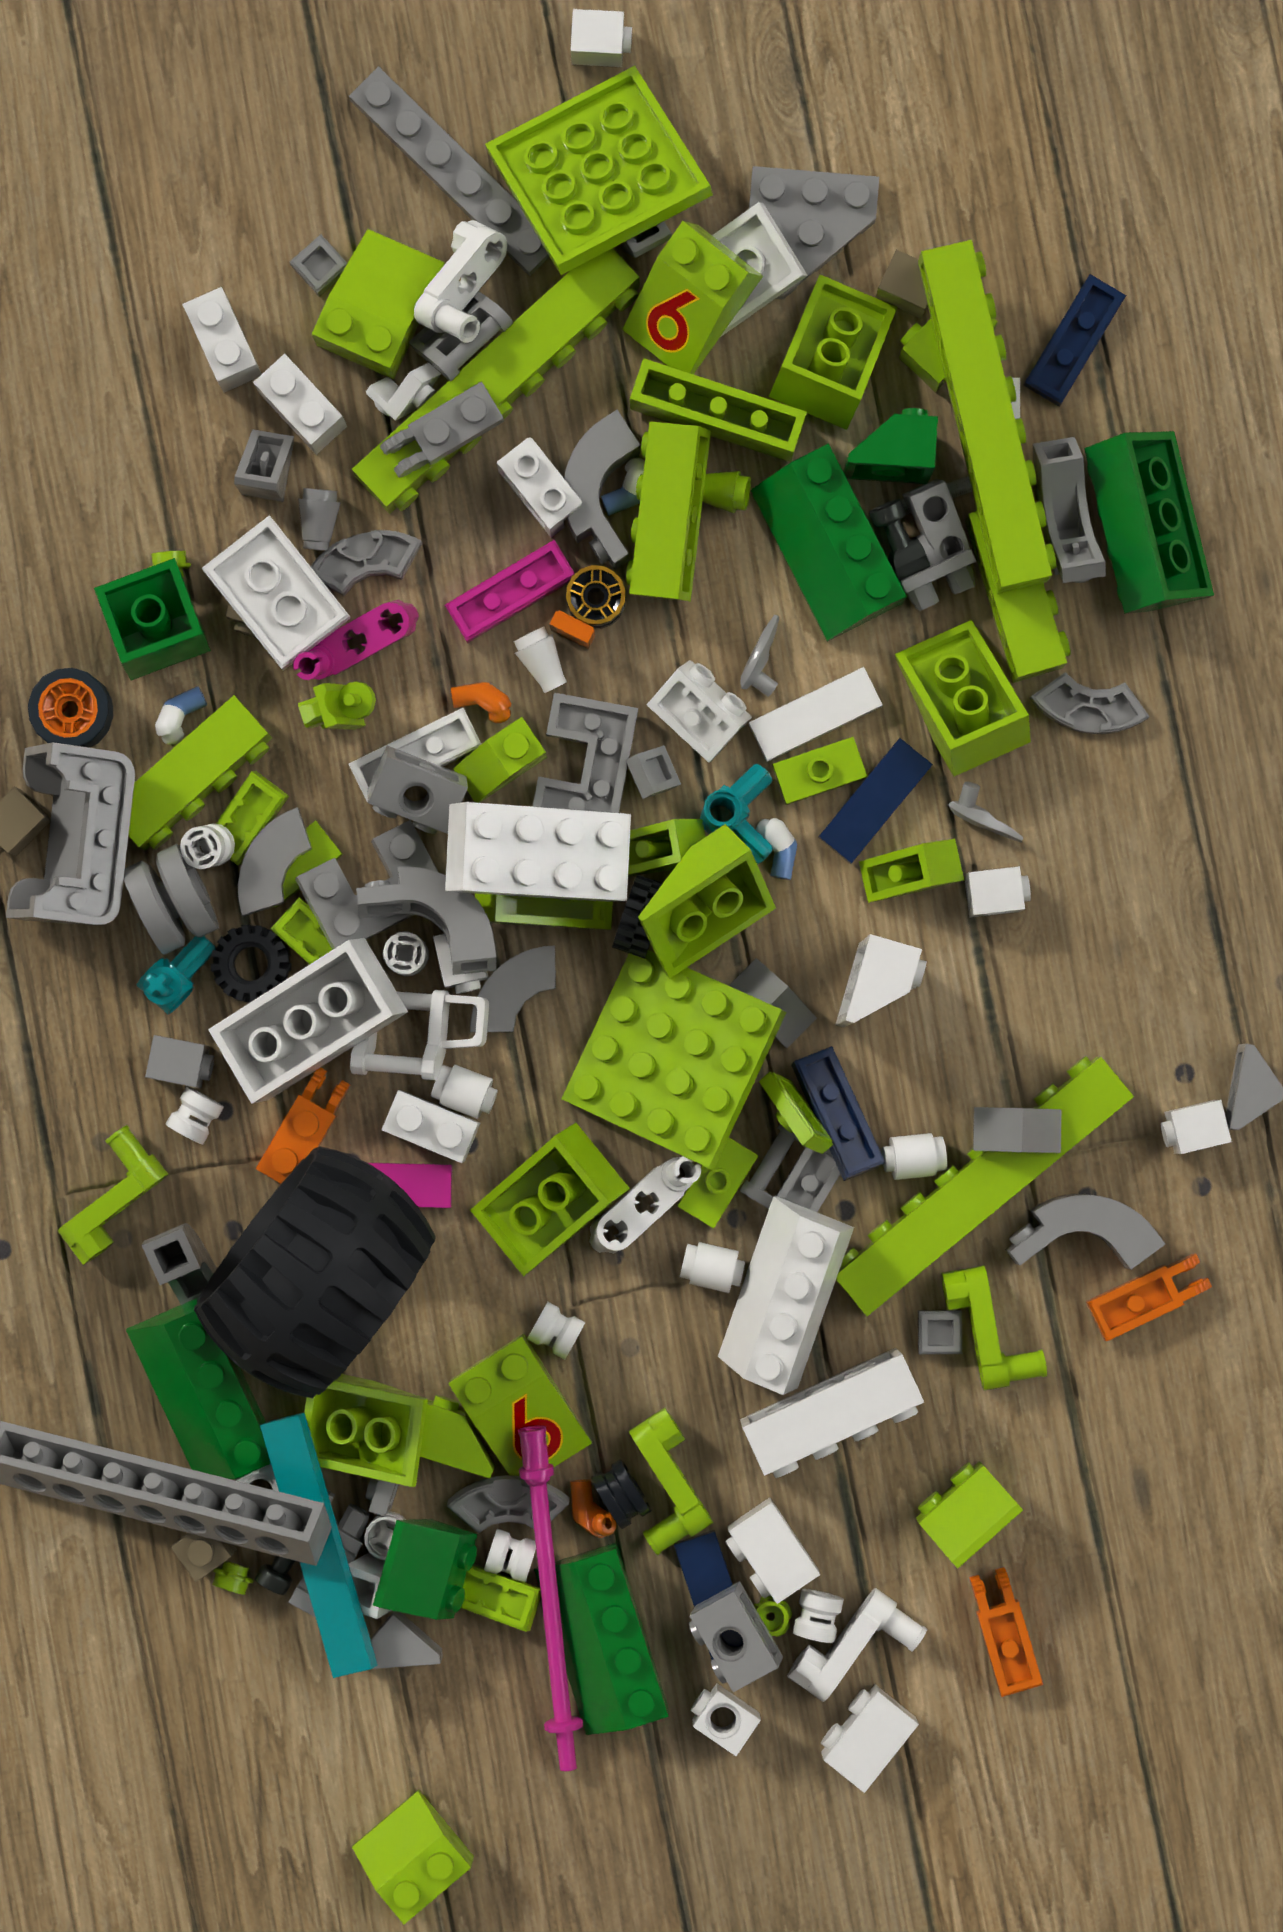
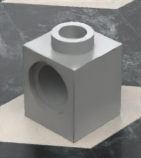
(179, 1062)

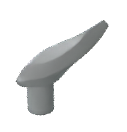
(753, 669)
(978, 816)

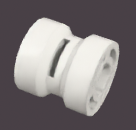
(216, 846)
(411, 955)
(199, 1106)
(556, 1330)
(378, 1534)
(520, 1558)
(818, 1616)

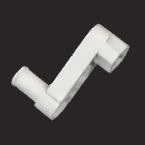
(475, 258)
(664, 1189)
(823, 1673)

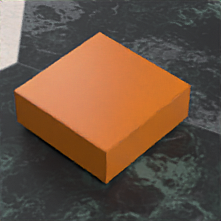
(572, 629)

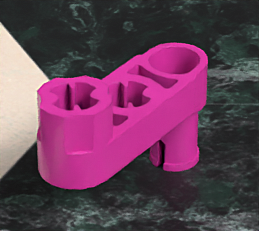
(337, 656)

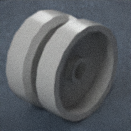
(165, 901)

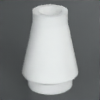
(541, 658)

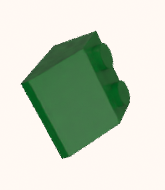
(897, 450)
(152, 619)
(426, 1569)

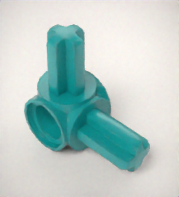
(737, 800)
(168, 981)

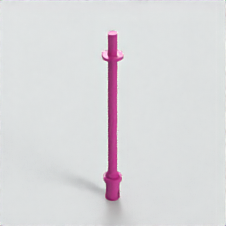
(536, 1473)

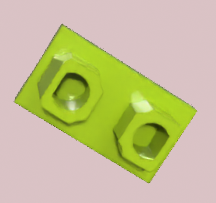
(338, 706)

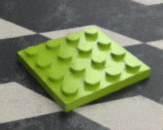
(598, 170)
(674, 1057)

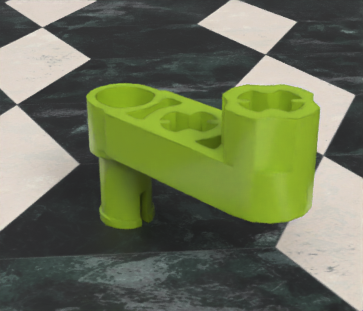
(85, 1230)
(971, 1290)
(655, 1440)

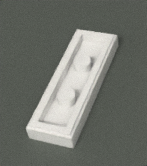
(815, 714)
(436, 742)

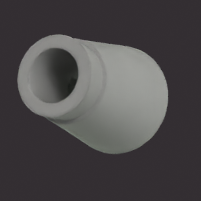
(318, 517)

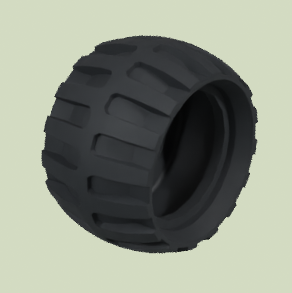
(315, 1273)

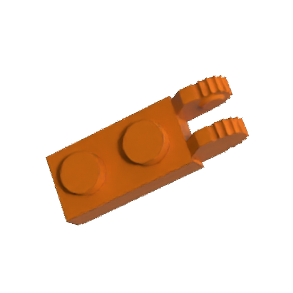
(301, 1129)
(1144, 1298)
(1006, 1637)

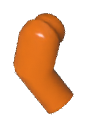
(485, 696)
(589, 1514)

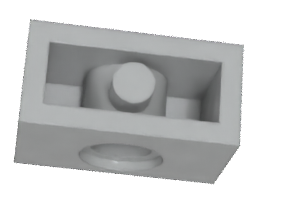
(401, 771)
(735, 1611)

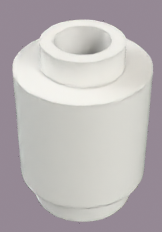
(464, 1091)
(915, 1156)
(712, 1267)

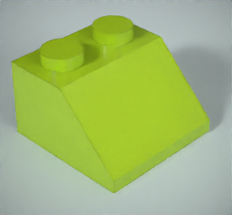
(967, 1513)
(412, 1856)

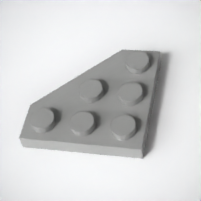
(815, 210)

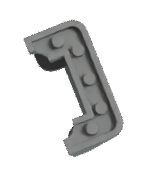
(86, 835)

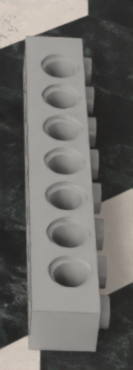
(163, 1494)

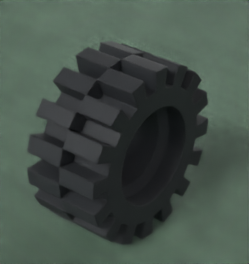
(630, 932)
(232, 945)

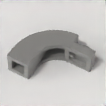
(593, 459)
(1063, 496)
(455, 913)
(1115, 1223)
(181, 1261)

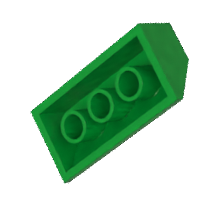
(1148, 521)
(828, 543)
(201, 1394)
(606, 1644)

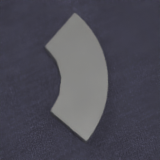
(366, 556)
(1089, 709)
(268, 861)
(514, 985)
(501, 1501)

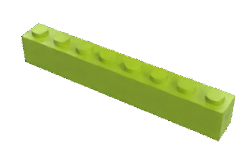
(512, 365)
(985, 416)
(975, 1190)

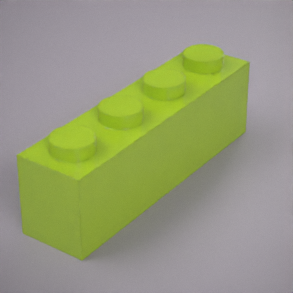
(719, 408)
(668, 511)
(1021, 618)
(194, 769)

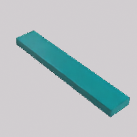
(331, 1581)

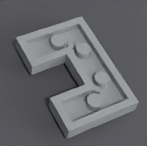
(609, 736)
(335, 902)

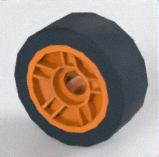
(51, 698)

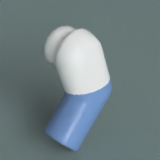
(625, 496)
(173, 713)
(783, 845)

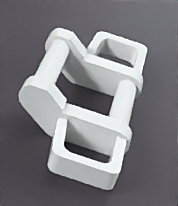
(430, 1064)

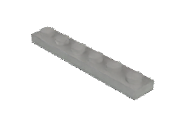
(448, 166)

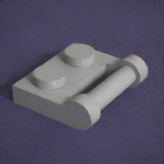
(450, 353)
(806, 1183)

